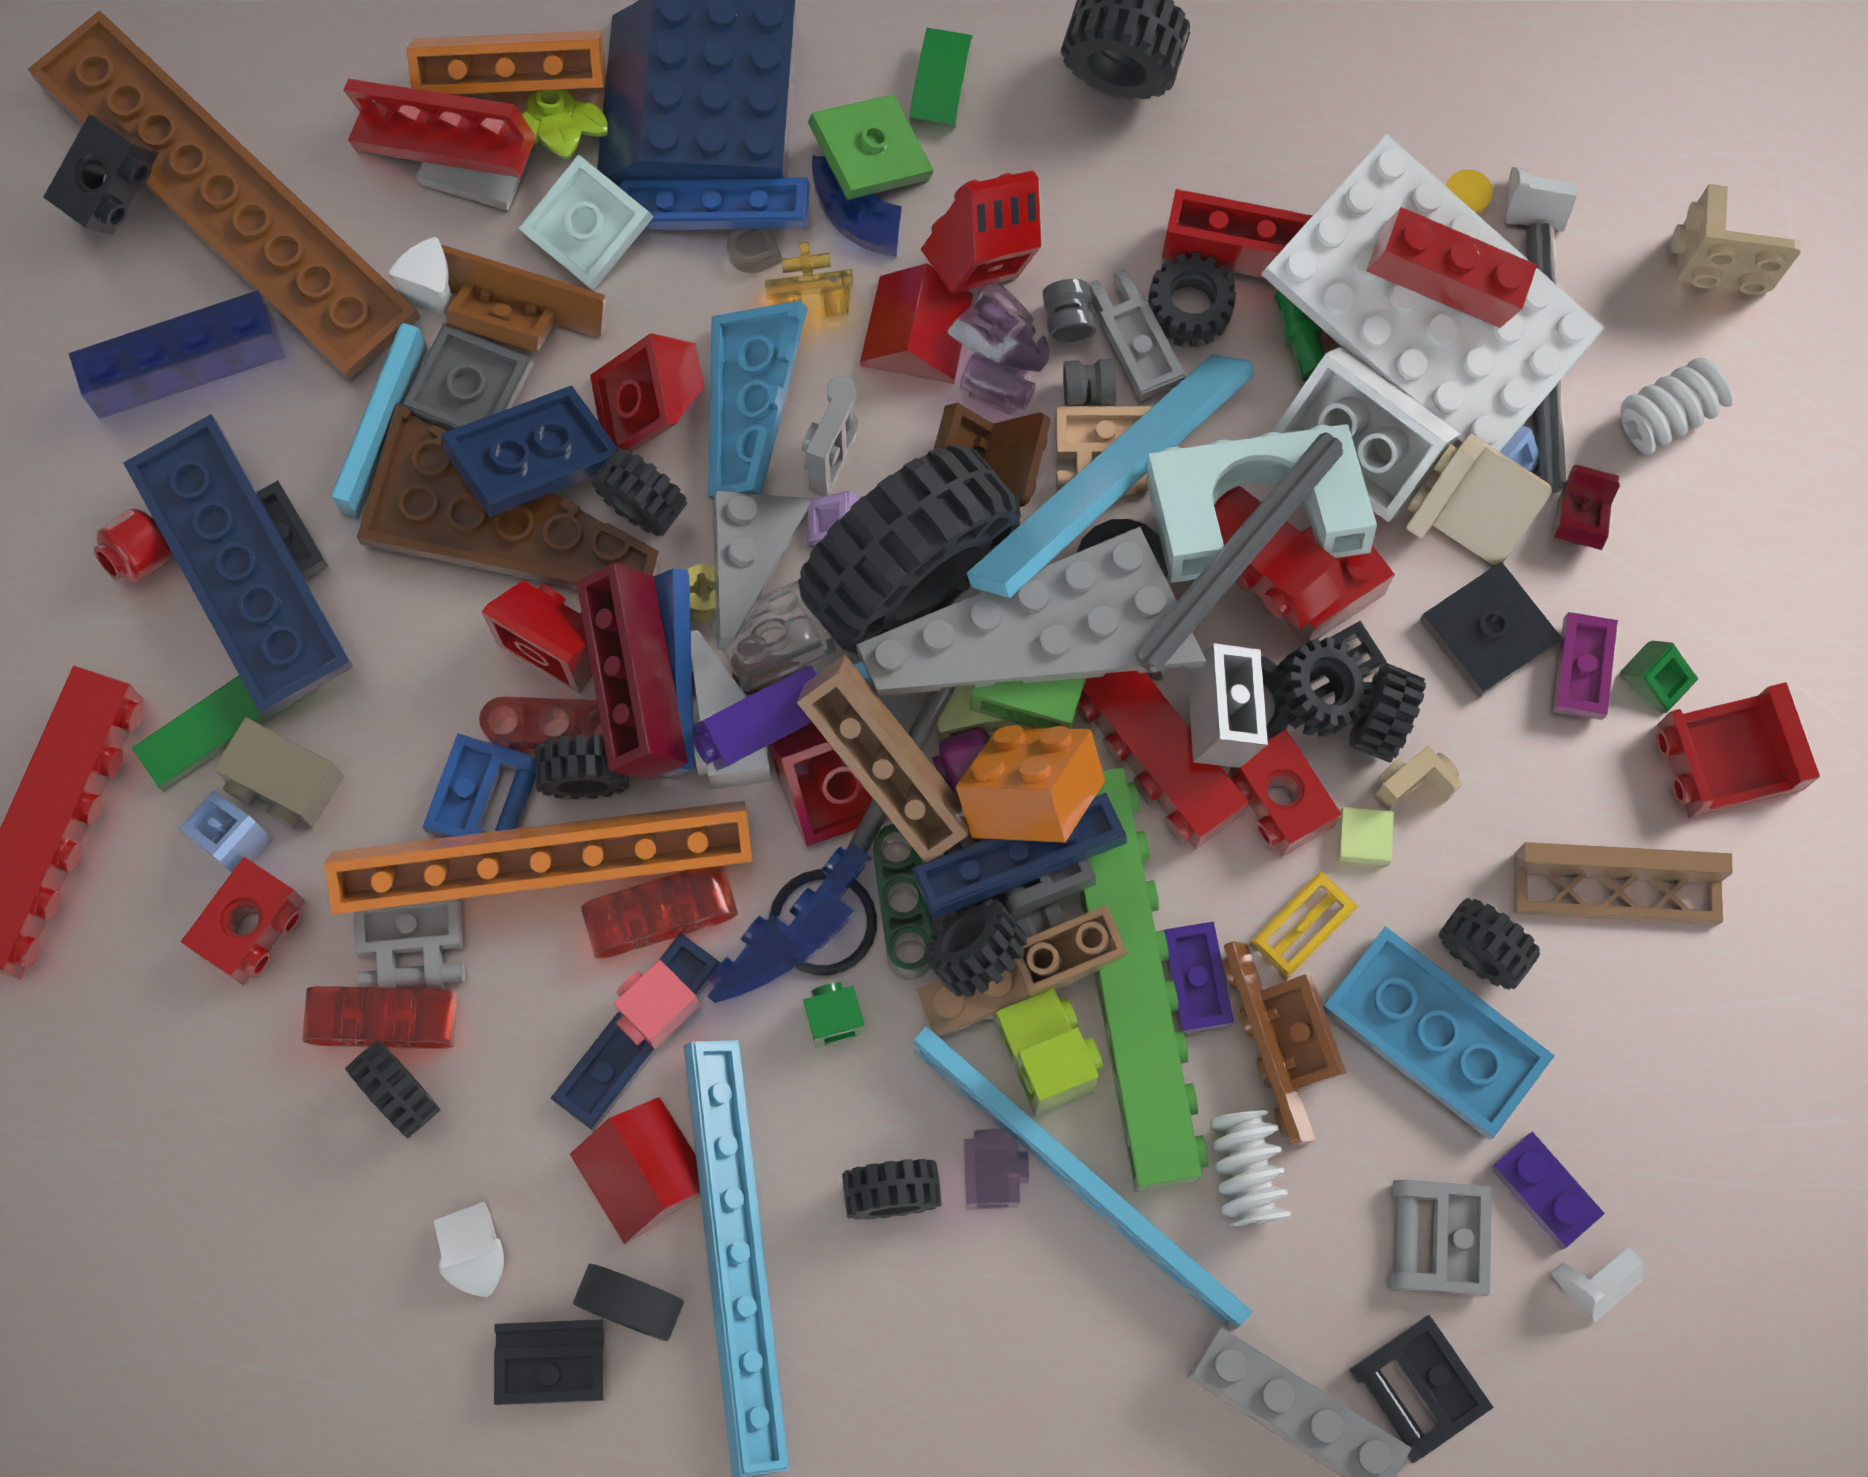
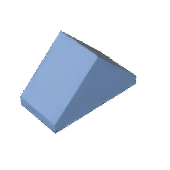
(225, 831)

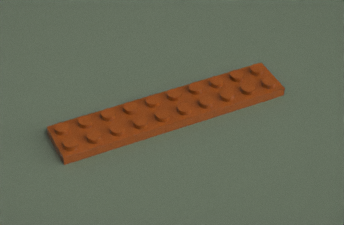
(230, 197)

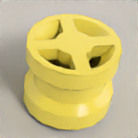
(704, 602)

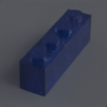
(177, 354)

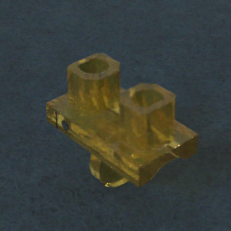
(831, 285)

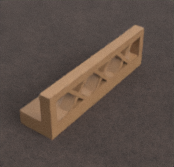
(1621, 864)

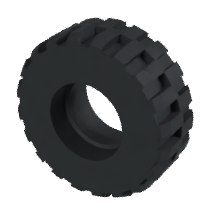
(907, 545)

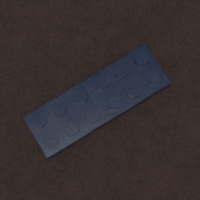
(238, 565)

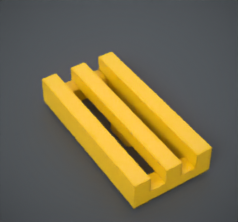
(1273, 956)

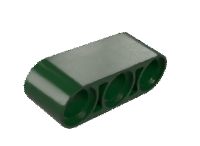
(900, 926)

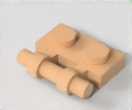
(1088, 431)

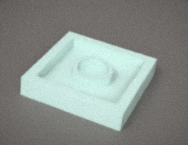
(586, 222)

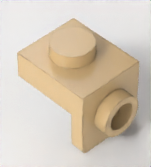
(1426, 766)

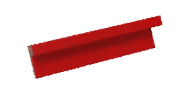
(439, 128)

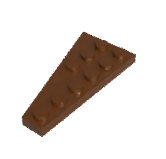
(429, 512)

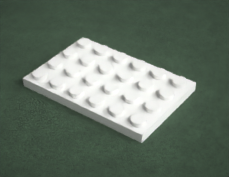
(1446, 360)

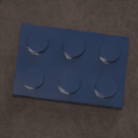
(528, 450)

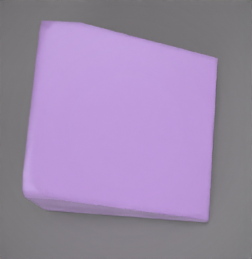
(825, 512)

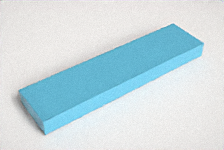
(365, 451)

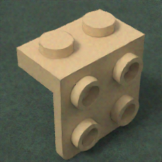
(1724, 258)
(1479, 500)

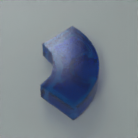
(862, 219)

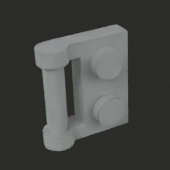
(833, 437)
(1459, 1238)

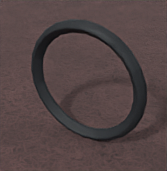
(871, 928)

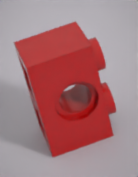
(1285, 766)
(244, 892)

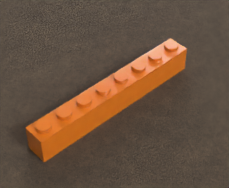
(537, 857)

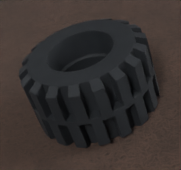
(1126, 45)

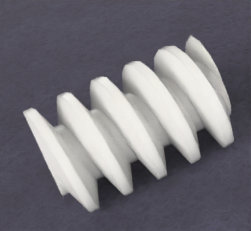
(1675, 404)
(1248, 1168)

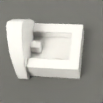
(1538, 199)
(423, 277)
(470, 1250)
(1604, 1288)

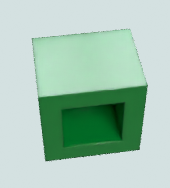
(833, 1014)

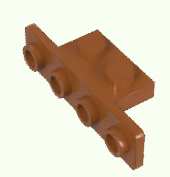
(516, 303)
(1290, 1035)

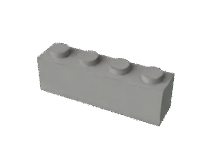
(1295, 1409)

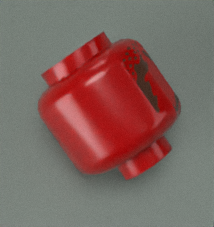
(131, 546)

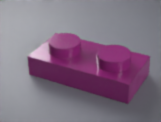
(1585, 666)

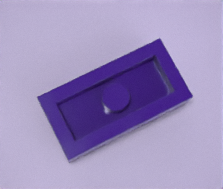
(1198, 978)
(1547, 1190)

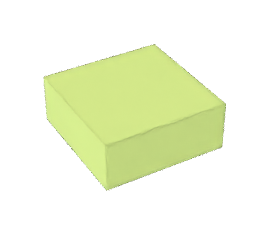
(1365, 836)

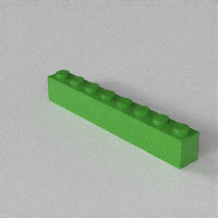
(1138, 1010)

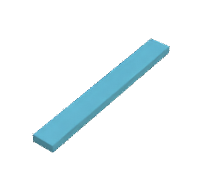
(1108, 476)
(1081, 1180)
(736, 1259)

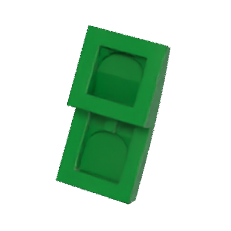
(940, 77)

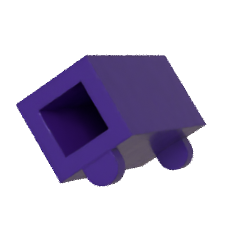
(753, 722)

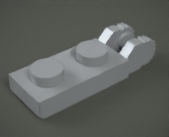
(1137, 338)

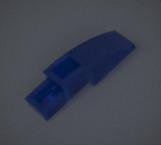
(781, 947)

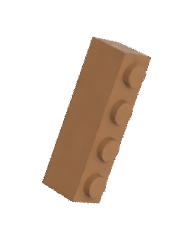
(884, 758)

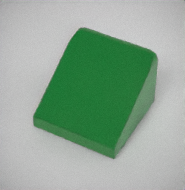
(1660, 674)

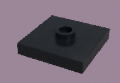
(1491, 629)

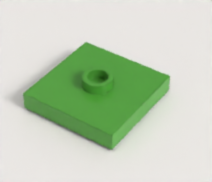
(870, 146)

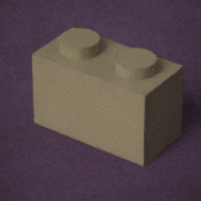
(277, 773)

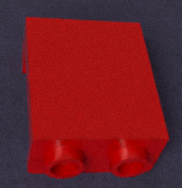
(1737, 752)

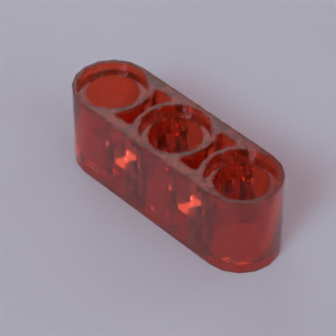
(534, 716)
(658, 911)
(391, 1015)

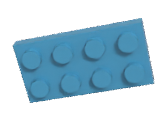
(1438, 1033)

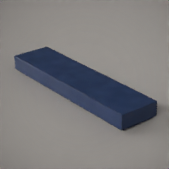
(1003, 864)
(614, 1058)

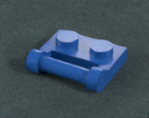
(470, 784)

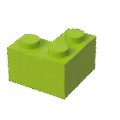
(1048, 1051)

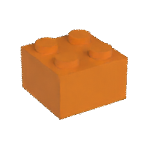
(1031, 783)

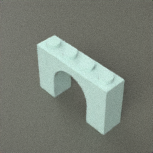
(1192, 479)

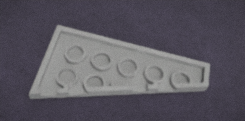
(1063, 624)

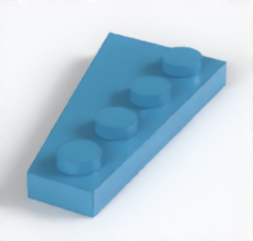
(748, 389)

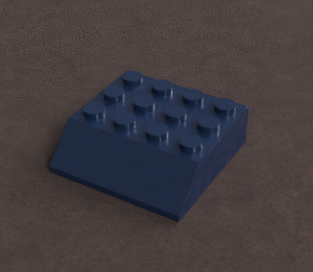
(699, 90)

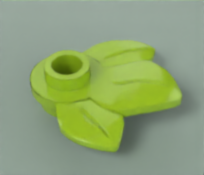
(561, 120)

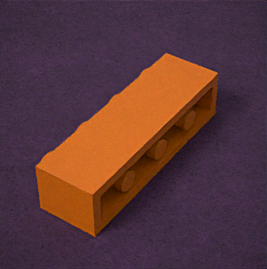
(507, 62)

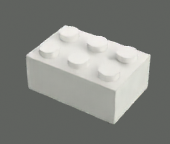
(1391, 432)

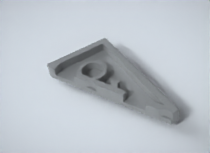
(748, 543)

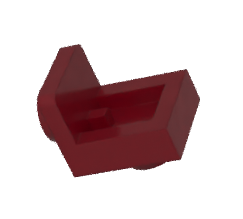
(1586, 507)

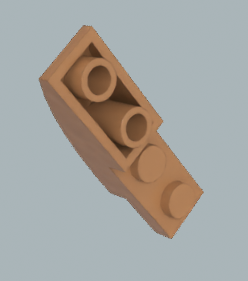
(1049, 962)

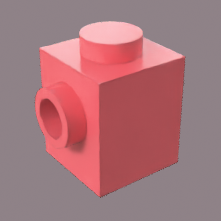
(653, 1005)

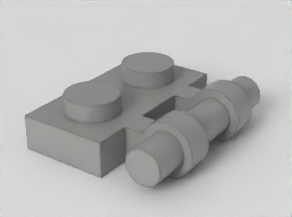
(408, 930)

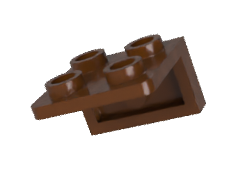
(1009, 446)

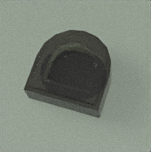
(752, 250)

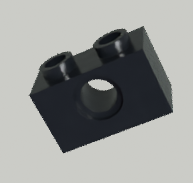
(79, 185)

